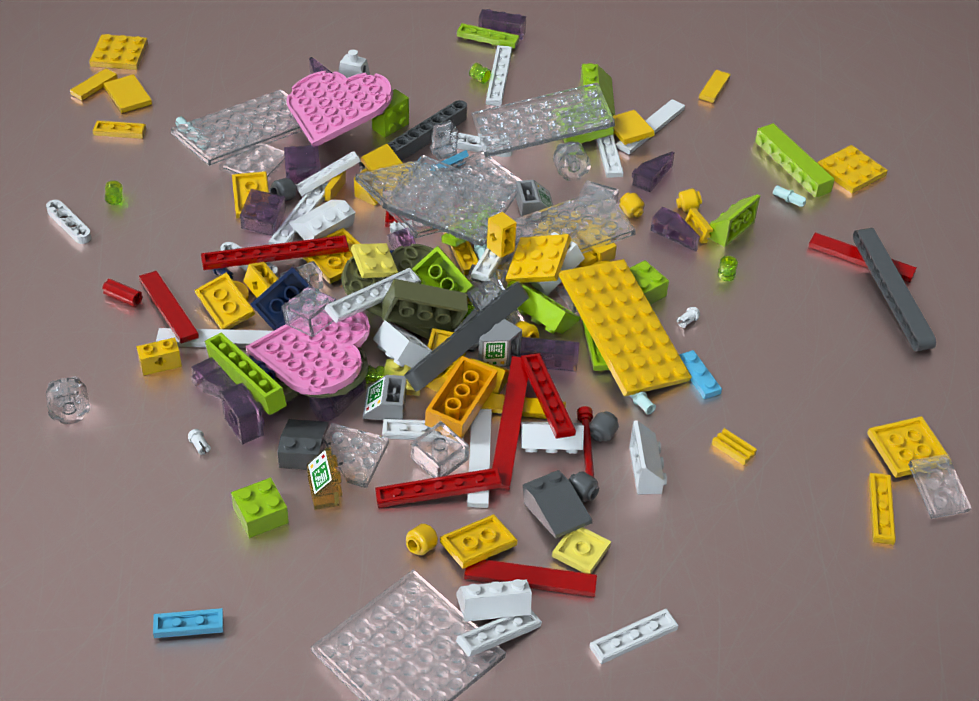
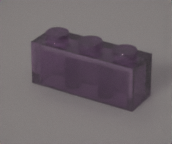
(503, 22)
(555, 353)

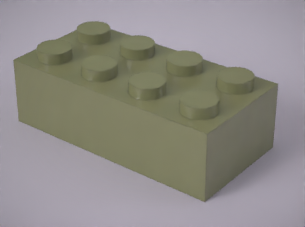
(424, 306)

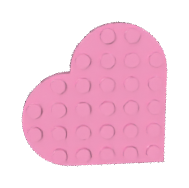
(333, 104)
(318, 362)

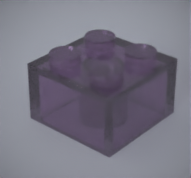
(301, 162)
(262, 212)
(242, 413)

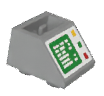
(532, 197)
(500, 344)
(386, 398)

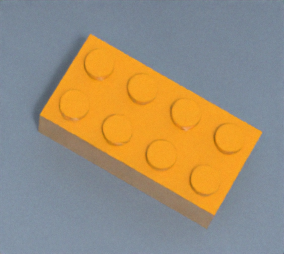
(461, 396)

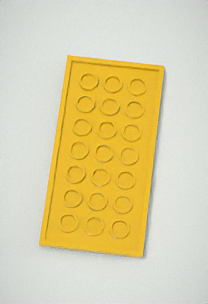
(624, 327)

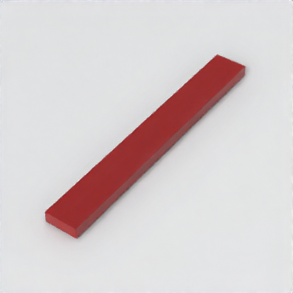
(274, 252)
(510, 421)

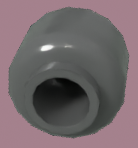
(284, 187)
(604, 426)
(585, 486)

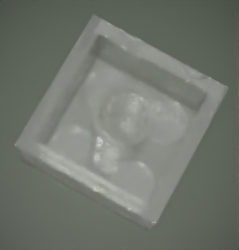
(307, 311)
(439, 451)

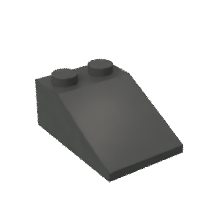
(301, 443)
(556, 504)

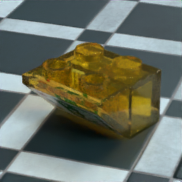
(324, 480)

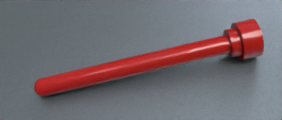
(585, 415)

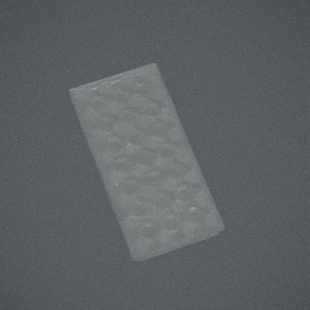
(542, 119)
(238, 128)
(588, 219)

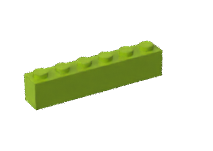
(794, 160)
(243, 369)

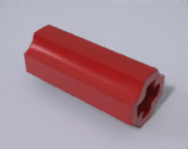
(122, 292)

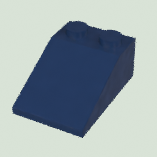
(281, 291)

